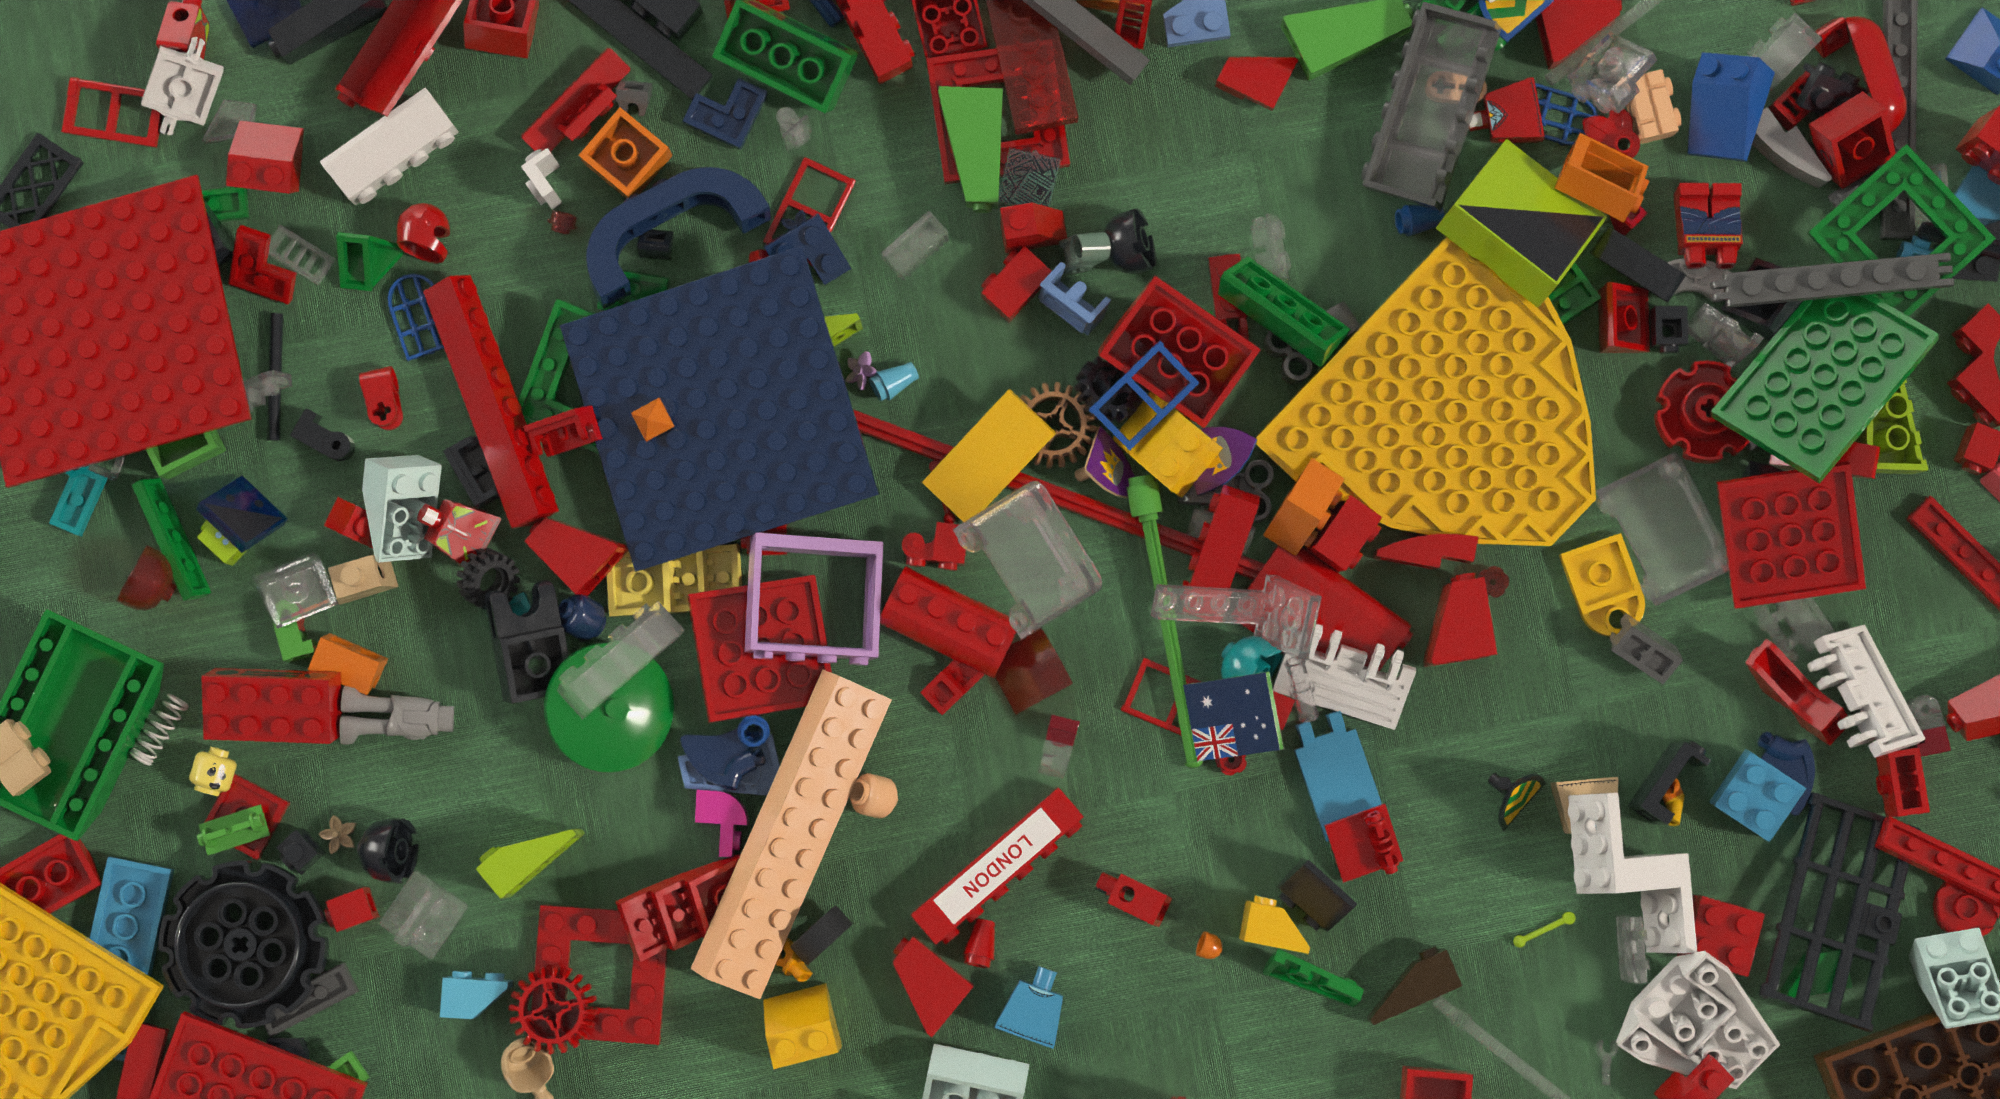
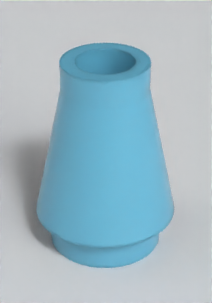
(892, 381)

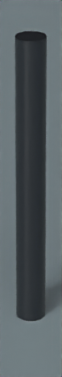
(275, 363)

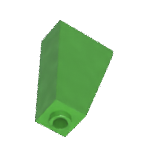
(1343, 33)
(974, 134)

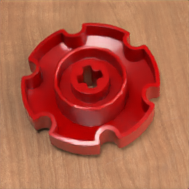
(1684, 421)

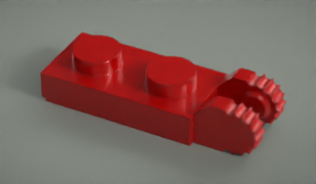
(1222, 308)

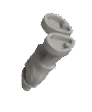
(409, 717)

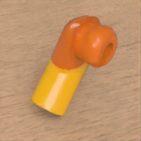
(1674, 802)

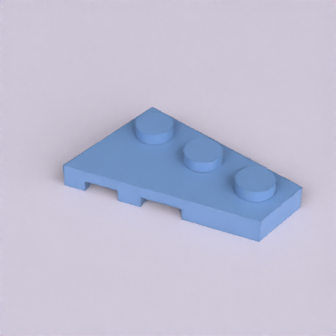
(755, 782)

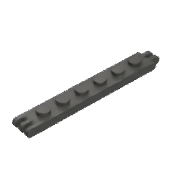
(1833, 280)

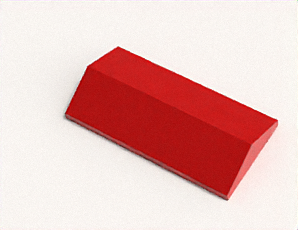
(52, 873)

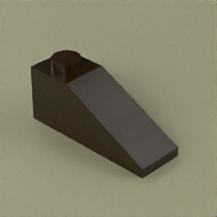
(1421, 982)

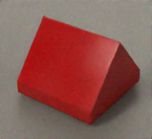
(1834, 36)

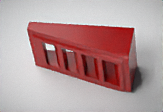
(1133, 35)
(1782, 113)

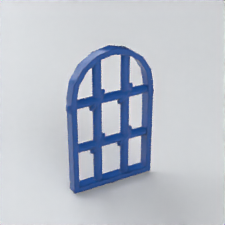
(1571, 110)
(406, 307)

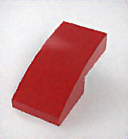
(950, 686)

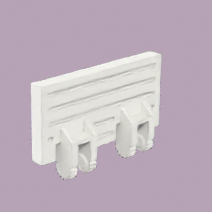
(1351, 687)
(1867, 688)

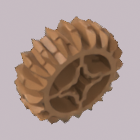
(1067, 431)

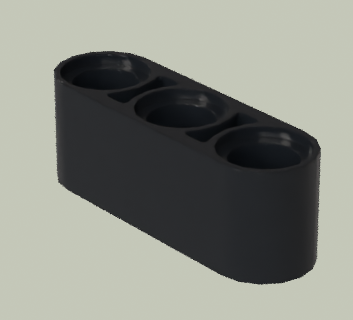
(1638, 264)

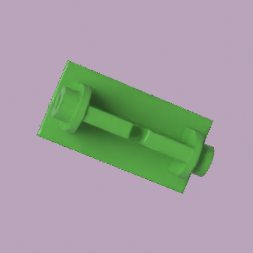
(233, 830)

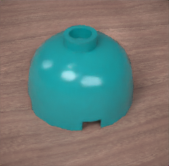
(1249, 657)

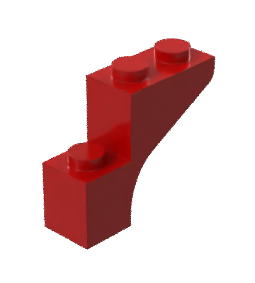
(1978, 379)
(1790, 688)

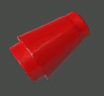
(980, 946)

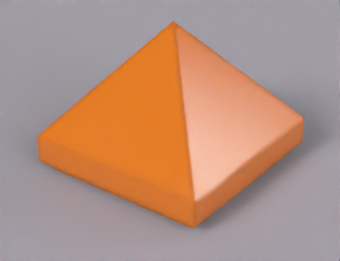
(652, 419)

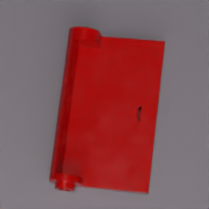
(394, 53)
(1342, 605)

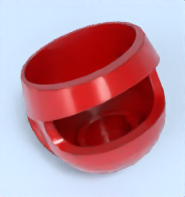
(418, 231)

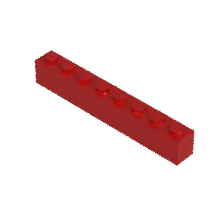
(490, 400)

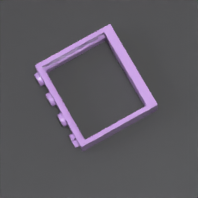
(822, 546)

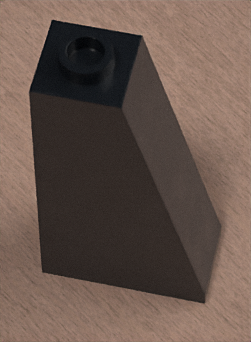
(320, 25)

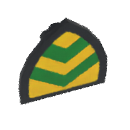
(1516, 795)

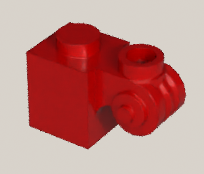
(942, 550)

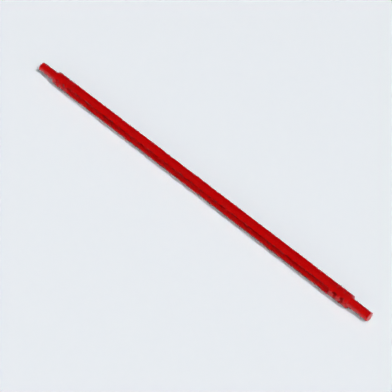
(1062, 497)

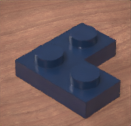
(728, 122)
(818, 247)

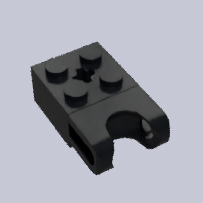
(523, 637)

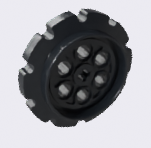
(192, 958)

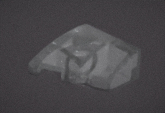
(1721, 335)

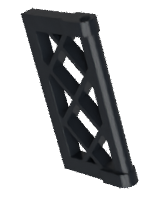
(25, 162)

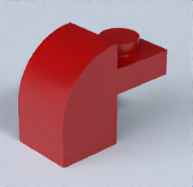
(1704, 1082)

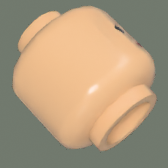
(874, 795)

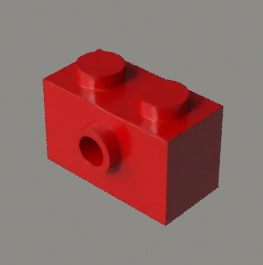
(1902, 783)

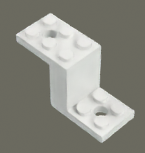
(1605, 869)

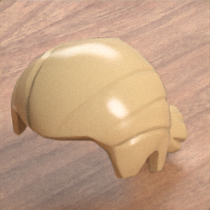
(527, 1069)

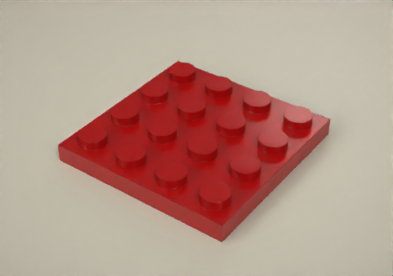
(1791, 536)
(736, 681)

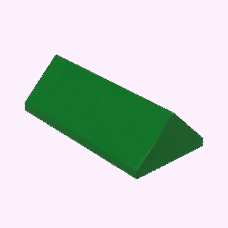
(1282, 310)

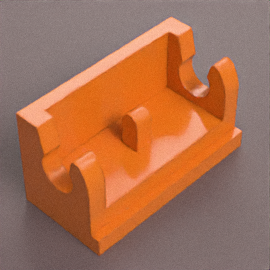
(358, 665)

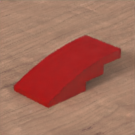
(674, 909)

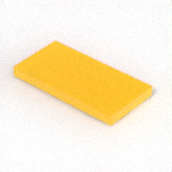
(989, 456)

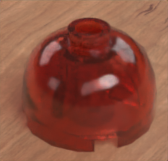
(148, 582)

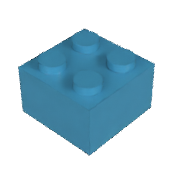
(1757, 795)

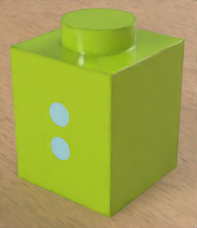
(219, 544)

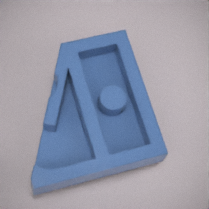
(1196, 22)

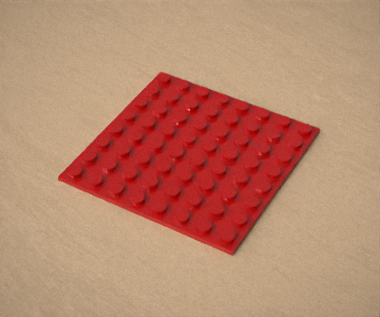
(113, 333)

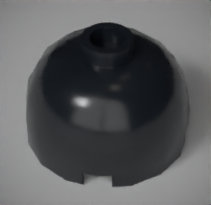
(1130, 246)
(388, 850)

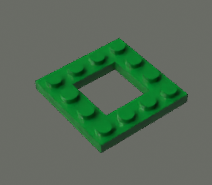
(1909, 174)
(549, 368)

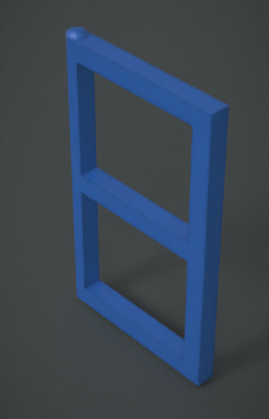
(1161, 413)

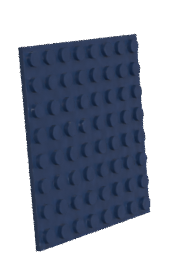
(752, 403)

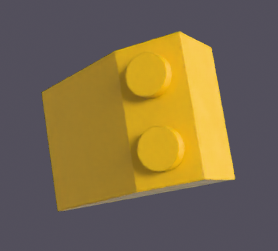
(1173, 450)

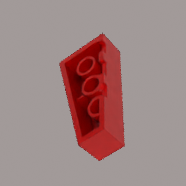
(878, 37)

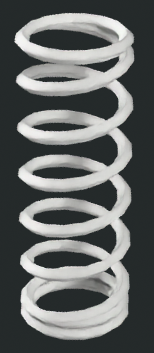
(147, 759)

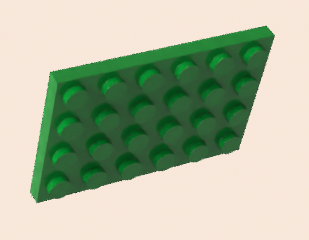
(1824, 379)

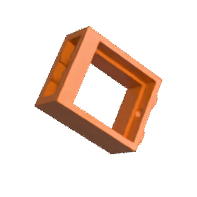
(1603, 178)

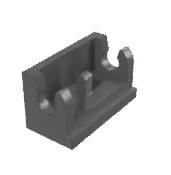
(1645, 649)

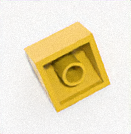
(1270, 926)

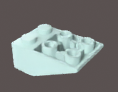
(393, 496)
(1957, 977)

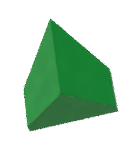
(364, 260)

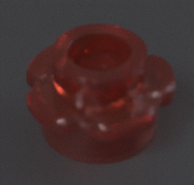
(562, 222)
(1499, 576)

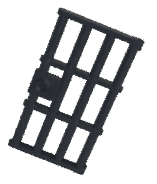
(1864, 920)

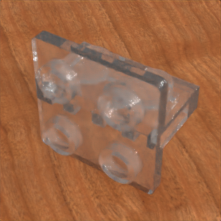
(423, 915)

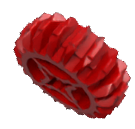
(556, 1024)

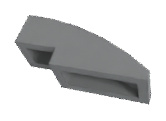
(1789, 151)

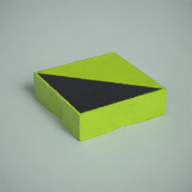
(1521, 223)

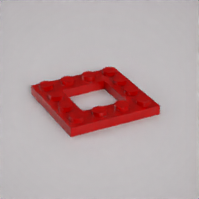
(980, 69)
(634, 1025)

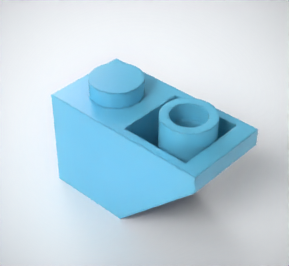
(470, 996)

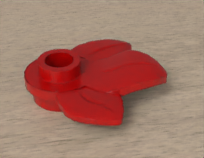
(1612, 130)

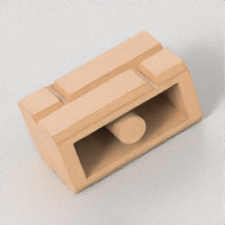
(1652, 108)

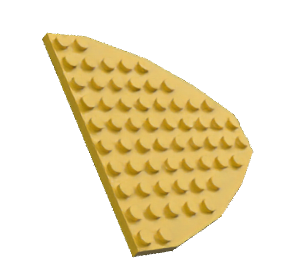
(1450, 411)
(61, 1003)

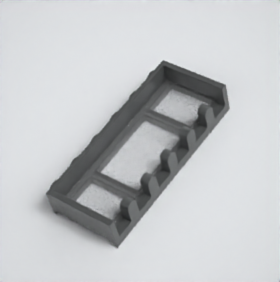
(1431, 105)

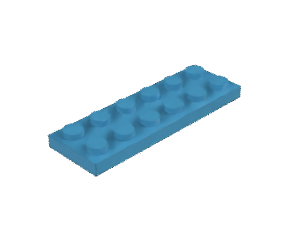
(131, 912)

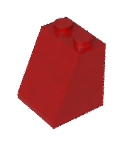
(1461, 623)

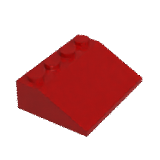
(1193, 336)

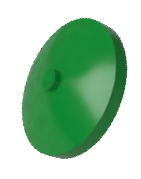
(621, 729)

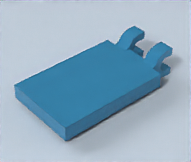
(1335, 771)

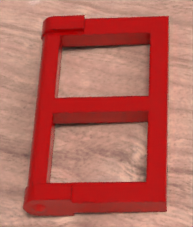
(110, 134)

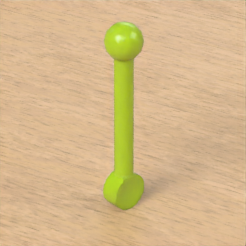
(1567, 918)

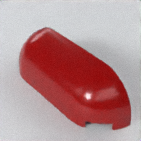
(1877, 67)

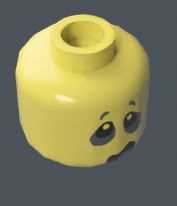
(212, 771)

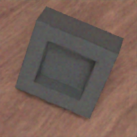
(634, 92)

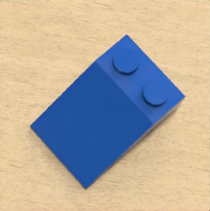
(1727, 105)

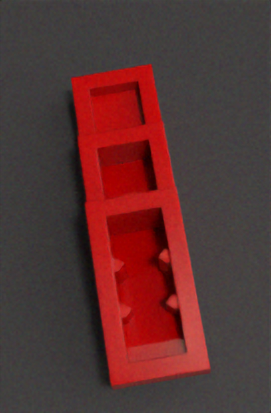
(142, 1062)

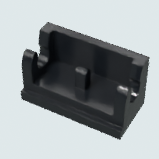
(472, 470)

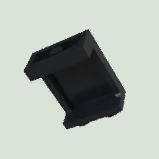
(1661, 778)

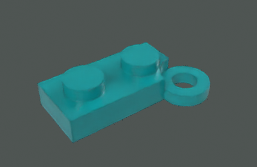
(78, 500)

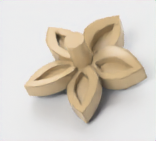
(338, 834)

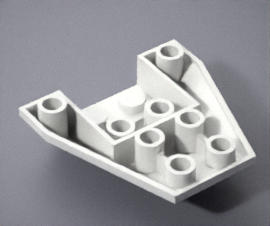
(1694, 1012)

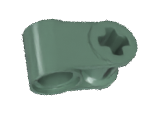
(1085, 251)

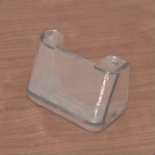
(1666, 527)
(1033, 556)

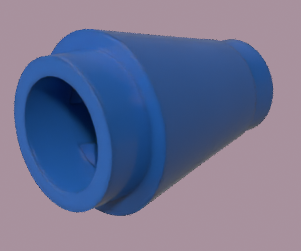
(1417, 219)
(755, 735)

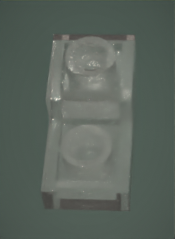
(264, 385)

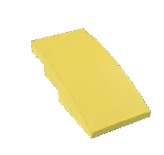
(672, 580)

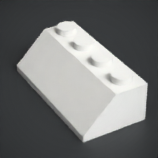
(390, 147)

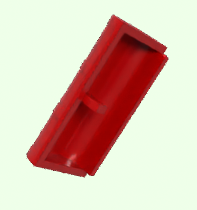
(948, 622)

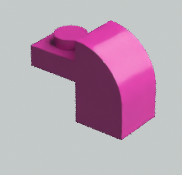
(726, 810)

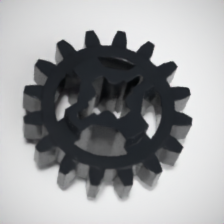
(1096, 380)

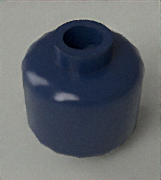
(582, 617)

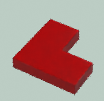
(253, 273)

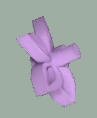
(861, 369)

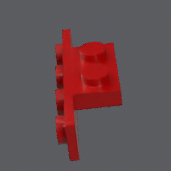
(579, 104)

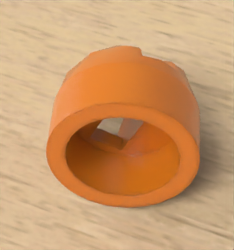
(1208, 946)

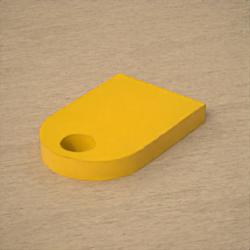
(1603, 582)

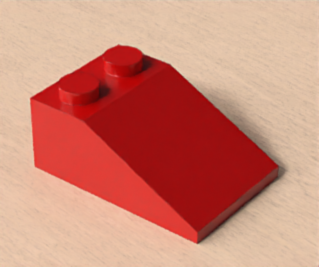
(501, 26)

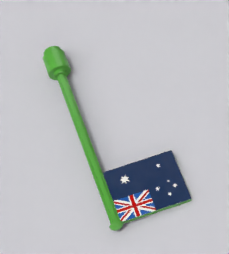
(1215, 715)

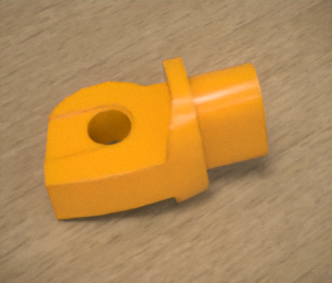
(793, 964)

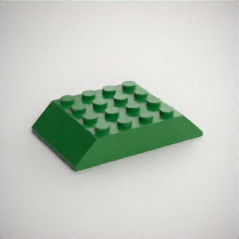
(85, 711)

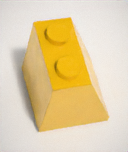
(800, 1026)

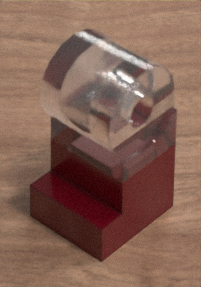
(1931, 722)
(1058, 746)

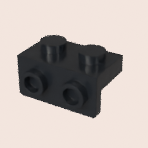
(1827, 89)

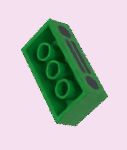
(785, 54)

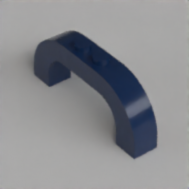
(659, 204)

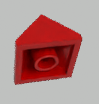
(1623, 319)

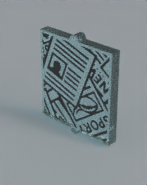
(1028, 178)

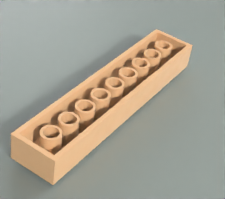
(790, 834)

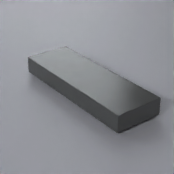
(329, 989)

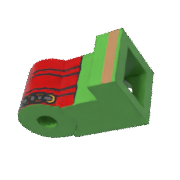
(294, 642)

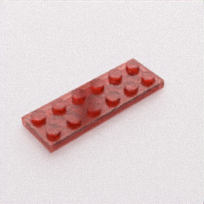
(1031, 67)

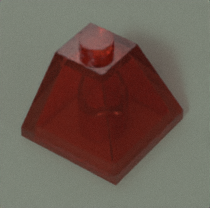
(1031, 672)

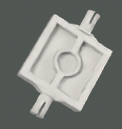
(182, 85)

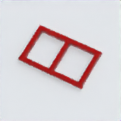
(788, 201)
(1126, 707)

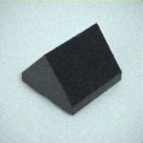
(655, 244)

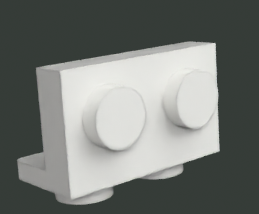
(537, 167)

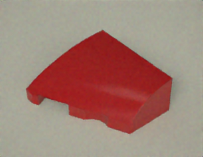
(1256, 78)

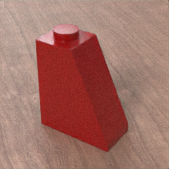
(1571, 24)
(1031, 226)
(575, 554)
(929, 982)

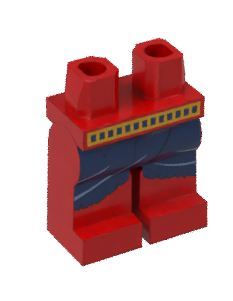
(1708, 223)

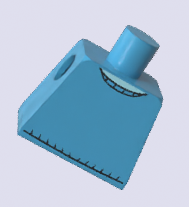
(1033, 1010)

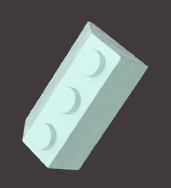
(973, 1075)

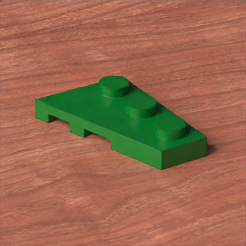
(1309, 977)

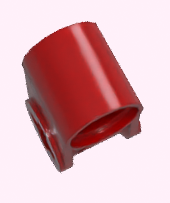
(381, 392)

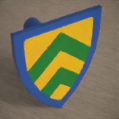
(1512, 14)

